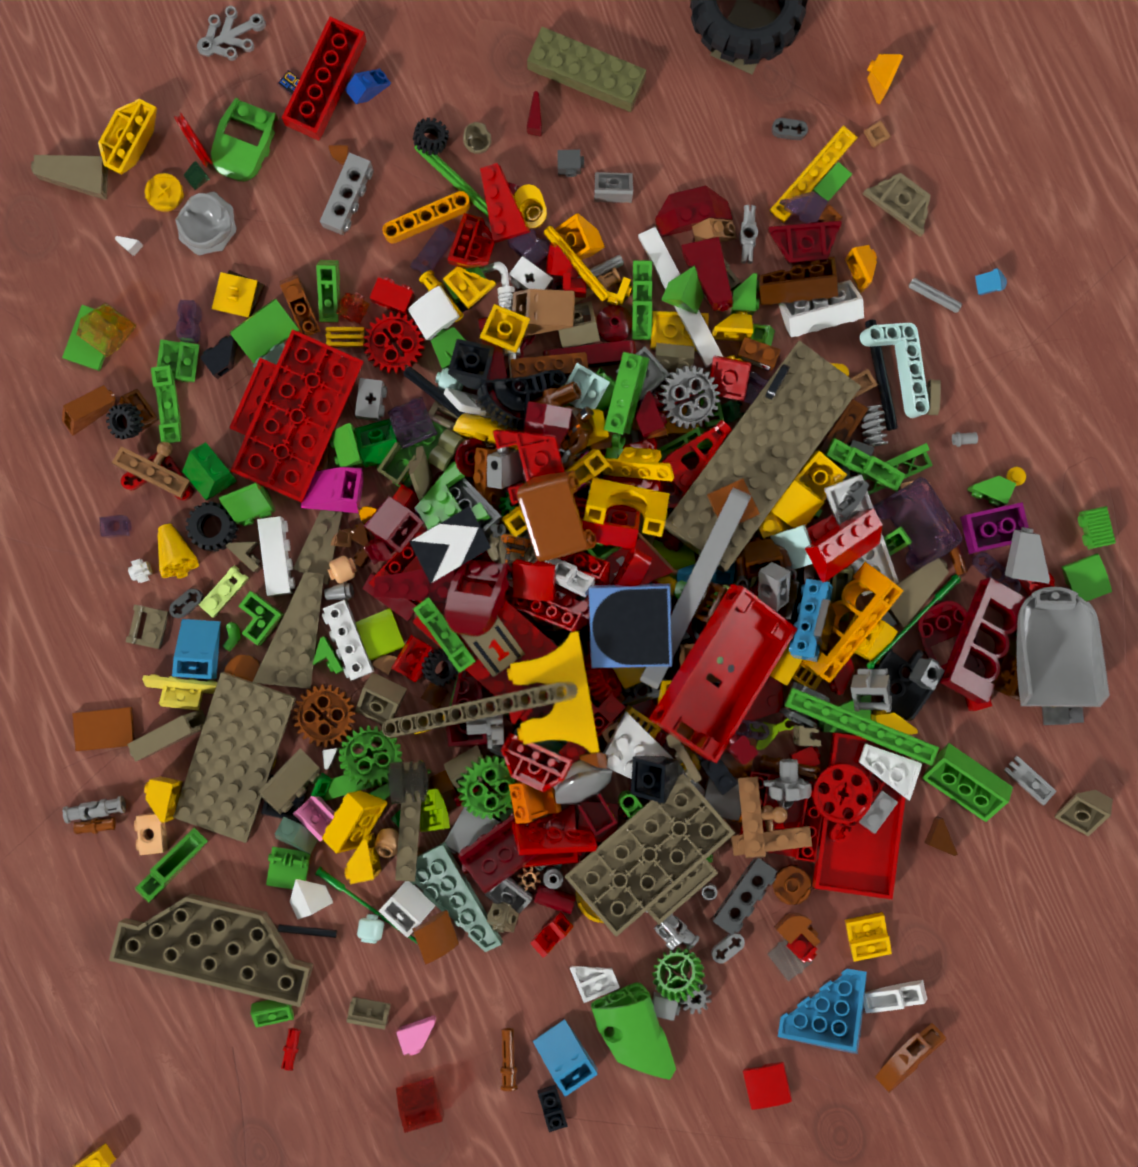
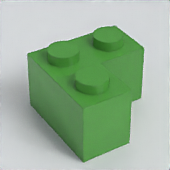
(264, 619)

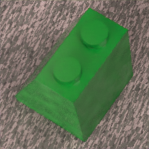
(207, 472)

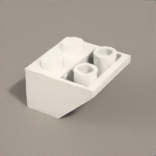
(407, 908)

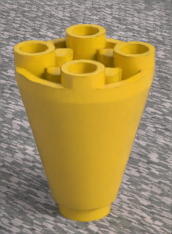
(174, 553)

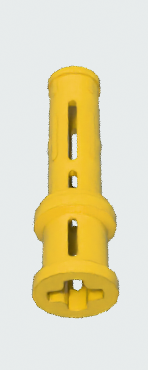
(428, 277)

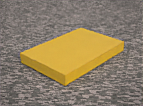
(669, 329)

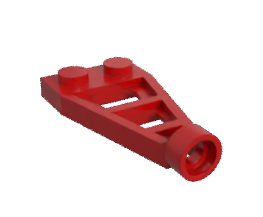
(682, 475)

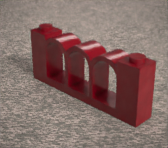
(963, 680)

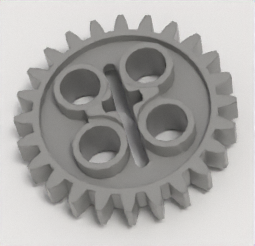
(694, 413)

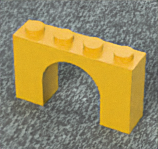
(648, 502)

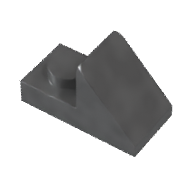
(1062, 715)

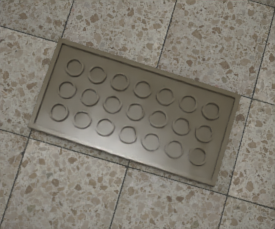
(234, 757)

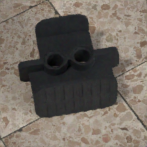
(910, 696)

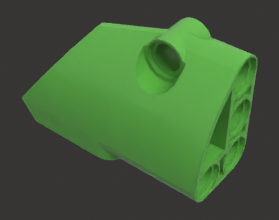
(634, 1031)

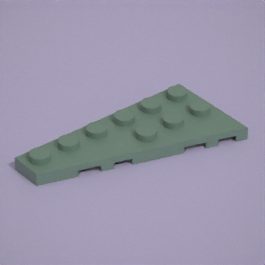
(449, 890)

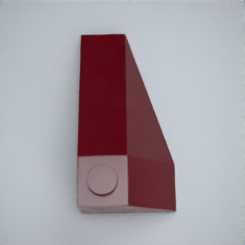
(466, 690)

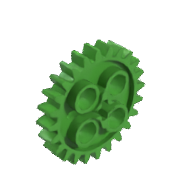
(364, 741)
(476, 801)

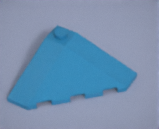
(831, 1016)

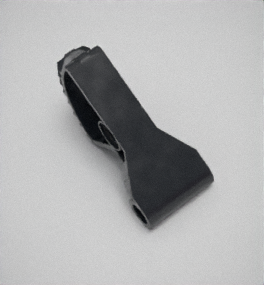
(516, 400)

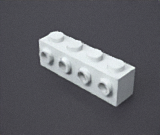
(348, 640)

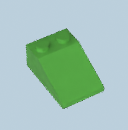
(248, 504)

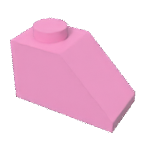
(414, 1035)

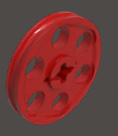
(193, 140)
(851, 790)

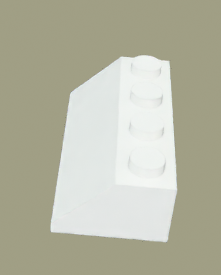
(821, 313)

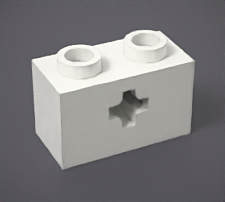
(525, 269)

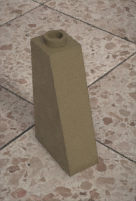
(76, 173)
(917, 589)
(167, 735)

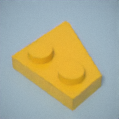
(468, 286)

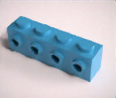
(804, 643)

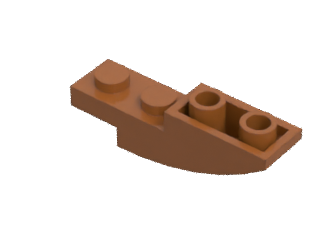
(908, 1057)

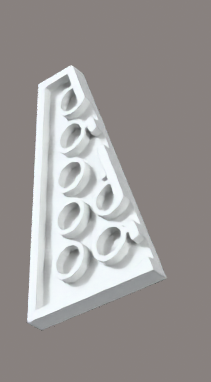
(631, 741)

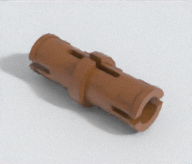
(94, 826)

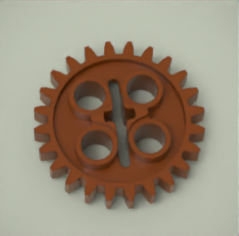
(313, 729)

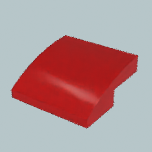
(534, 580)
(767, 1086)

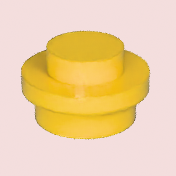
(1016, 475)

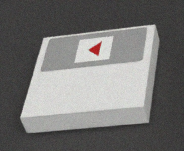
(465, 402)

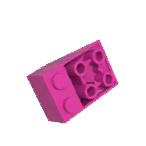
(335, 490)

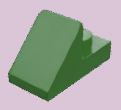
(326, 651)

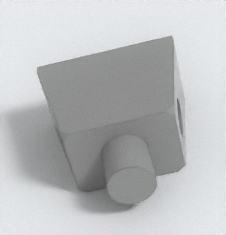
(504, 468)

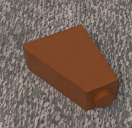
(87, 409)

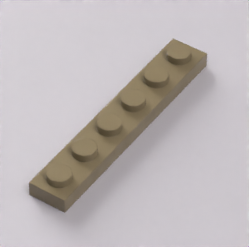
(408, 837)

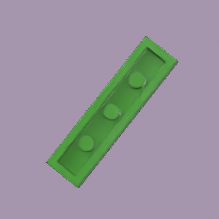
(901, 459)

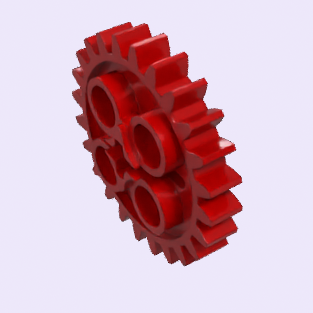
(380, 352)

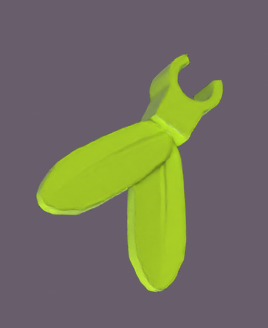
(773, 731)

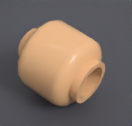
(342, 569)
(387, 842)

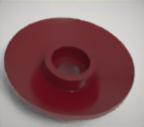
(612, 332)
(466, 456)

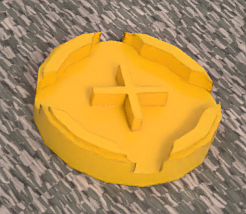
(164, 192)

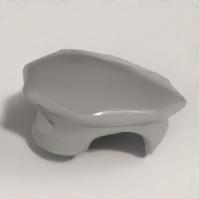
(206, 223)
(581, 783)

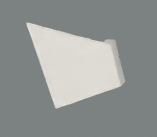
(309, 898)

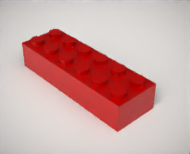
(324, 78)

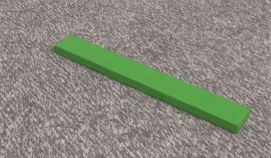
(861, 726)

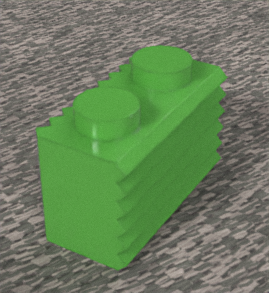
(1096, 527)

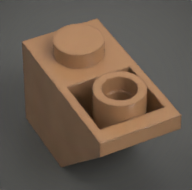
(714, 228)

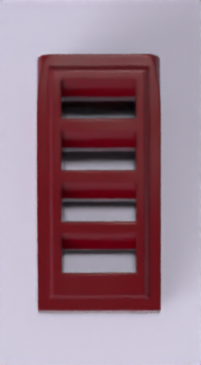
(534, 124)

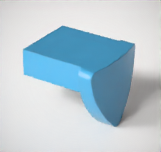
(990, 282)

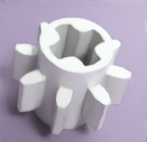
(140, 570)

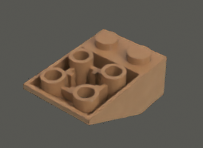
(546, 309)

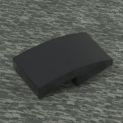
(552, 1108)

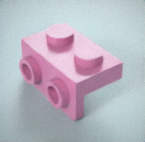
(315, 816)

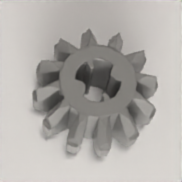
(697, 1004)

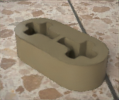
(934, 392)

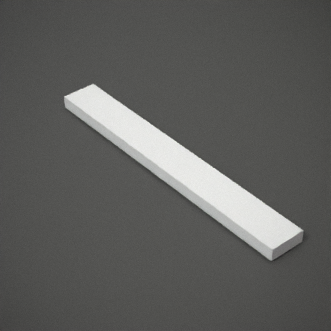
(668, 271)

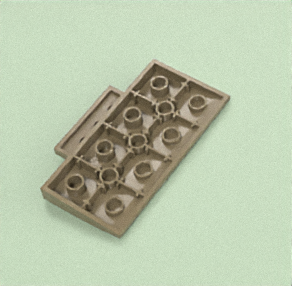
(652, 859)

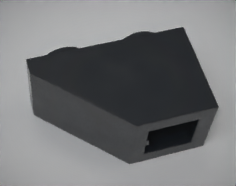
(221, 357)

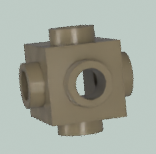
(502, 917)

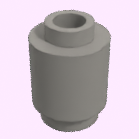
(553, 871)

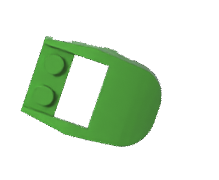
(236, 157)

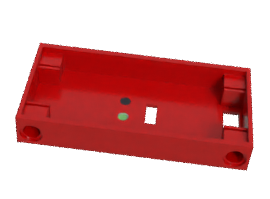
(738, 649)

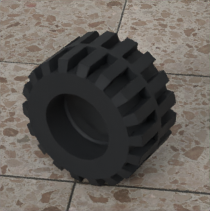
(196, 523)

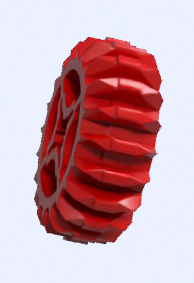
(601, 681)

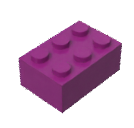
(993, 527)

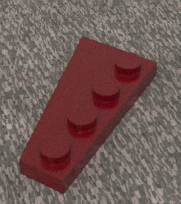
(413, 586)

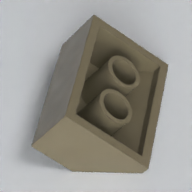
(290, 782)

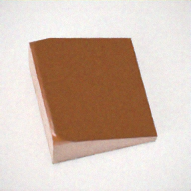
(596, 759)

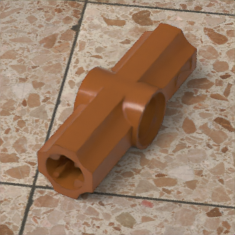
(560, 396)

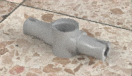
(748, 225)

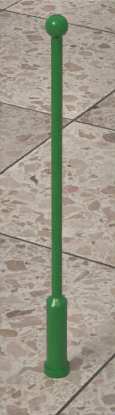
(938, 596)
(341, 887)

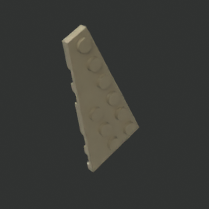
(294, 643)

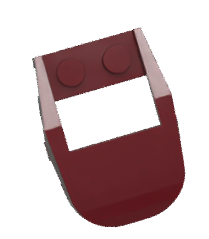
(475, 613)
(943, 623)

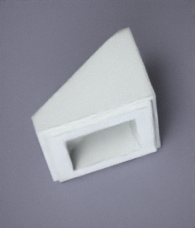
(129, 244)
(329, 757)

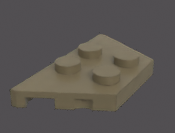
(902, 200)

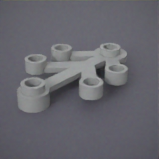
(228, 35)

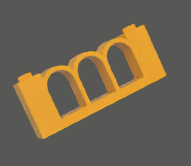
(886, 593)

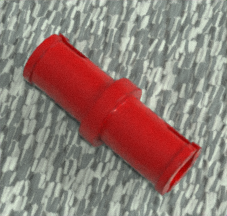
(290, 1049)

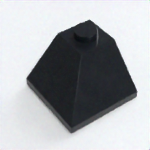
(471, 363)
(653, 777)

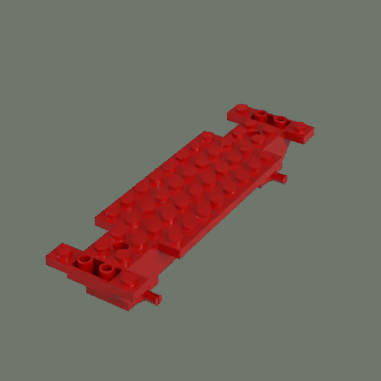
(527, 636)

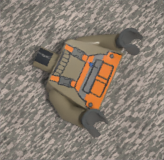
(508, 548)

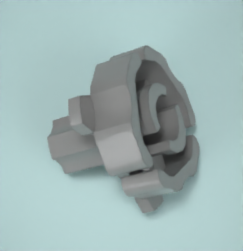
(491, 726)
(788, 783)

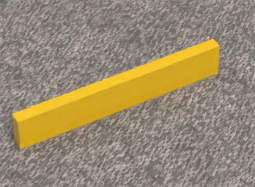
(816, 169)

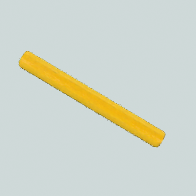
(579, 266)

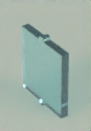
(787, 961)

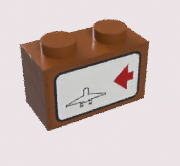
(758, 354)

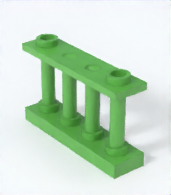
(626, 393)

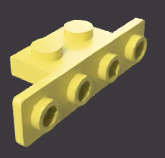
(180, 692)

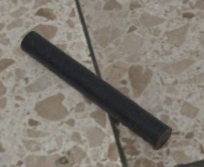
(307, 931)

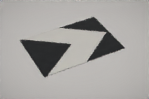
(450, 544)

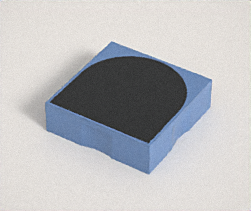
(630, 625)

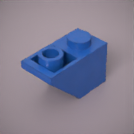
(367, 85)

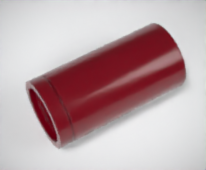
(554, 899)

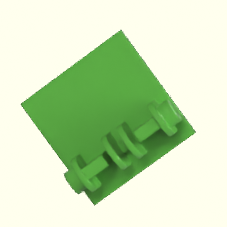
(286, 867)

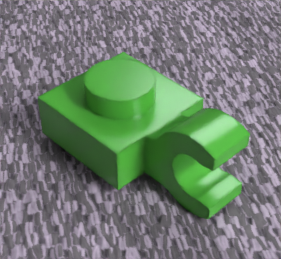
(617, 447)

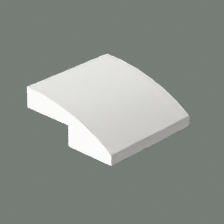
(433, 312)

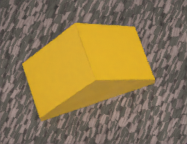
(598, 423)

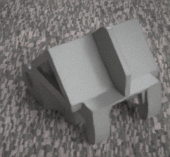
(871, 683)

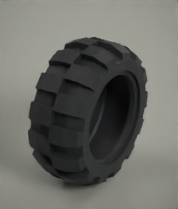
(744, 42)

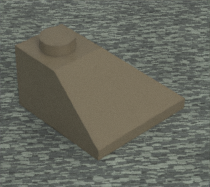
(1086, 811)

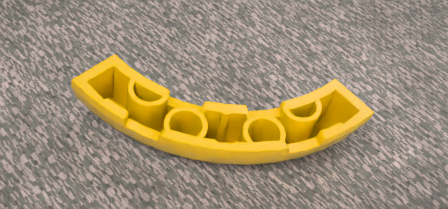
(479, 428)

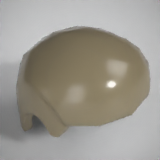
(476, 138)

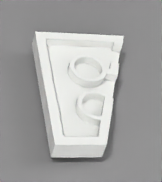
(891, 768)

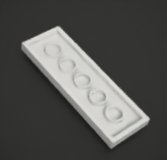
(878, 556)

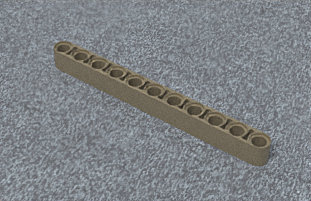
(485, 709)

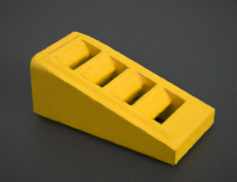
(799, 679)
(636, 714)

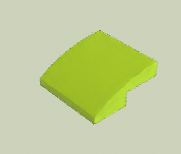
(380, 634)
(433, 813)

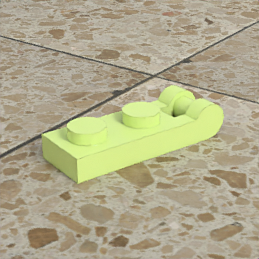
(223, 592)

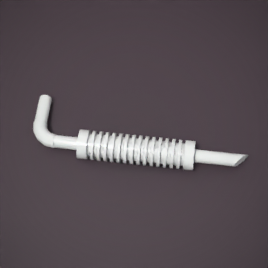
(505, 298)

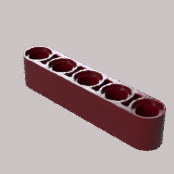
(599, 354)

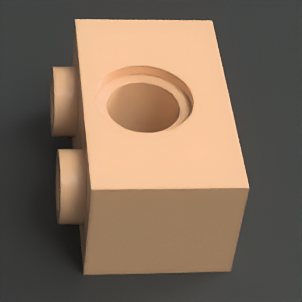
(146, 845)

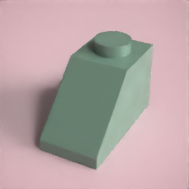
(296, 835)

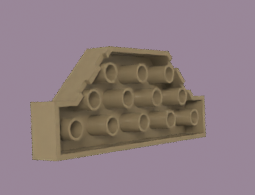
(216, 947)

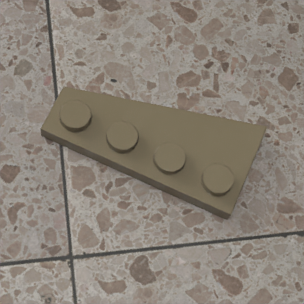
(317, 549)

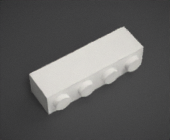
(275, 556)

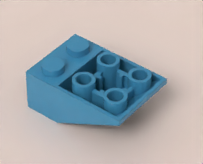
(197, 649)
(565, 1057)

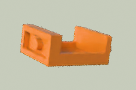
(532, 803)

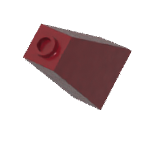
(711, 271)

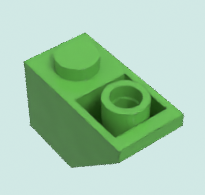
(745, 296)
(995, 490)

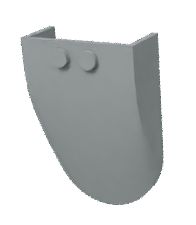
(1060, 651)

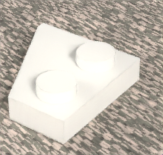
(594, 981)

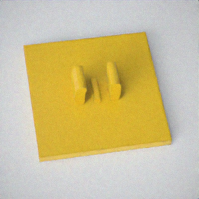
(234, 294)

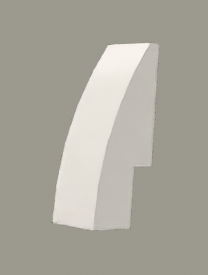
(895, 997)

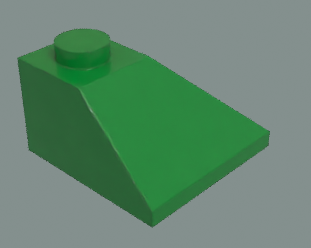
(375, 441)

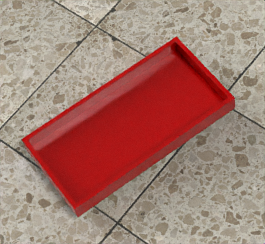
(866, 860)

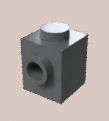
(570, 162)

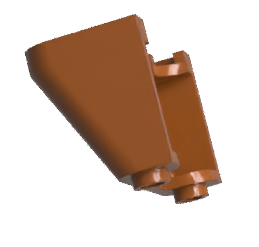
(553, 516)

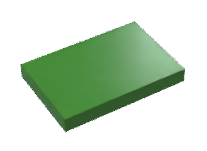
(263, 330)
(81, 351)

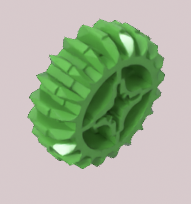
(667, 989)

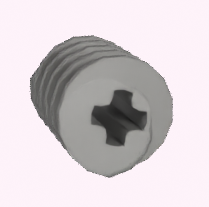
(873, 427)

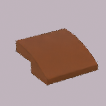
(435, 937)

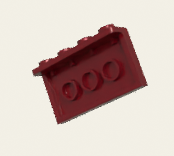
(494, 856)

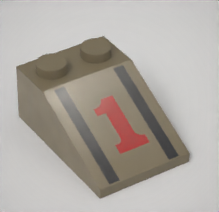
(495, 648)

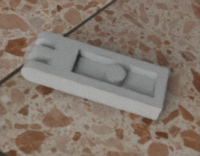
(1030, 781)

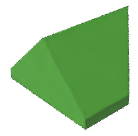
(685, 291)

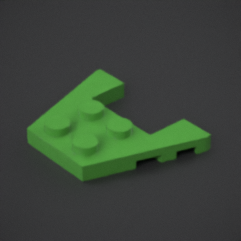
(440, 503)

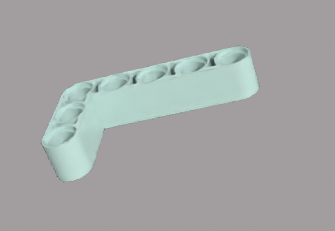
(904, 361)

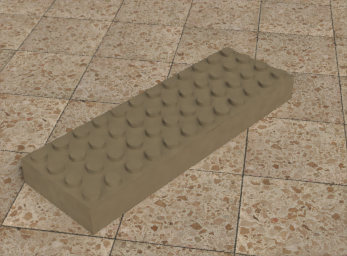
(766, 449)

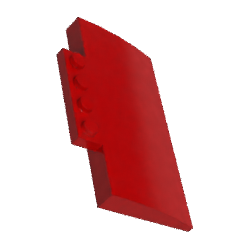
(292, 414)

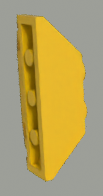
(127, 135)

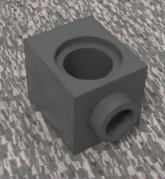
(927, 673)

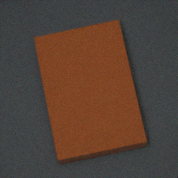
(103, 729)

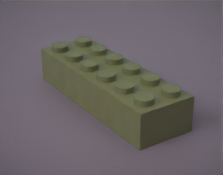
(586, 69)

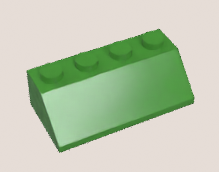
(968, 782)

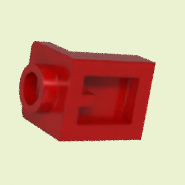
(803, 949)

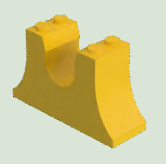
(568, 719)

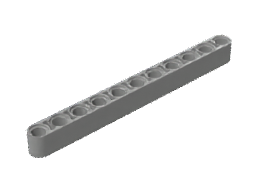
(701, 576)

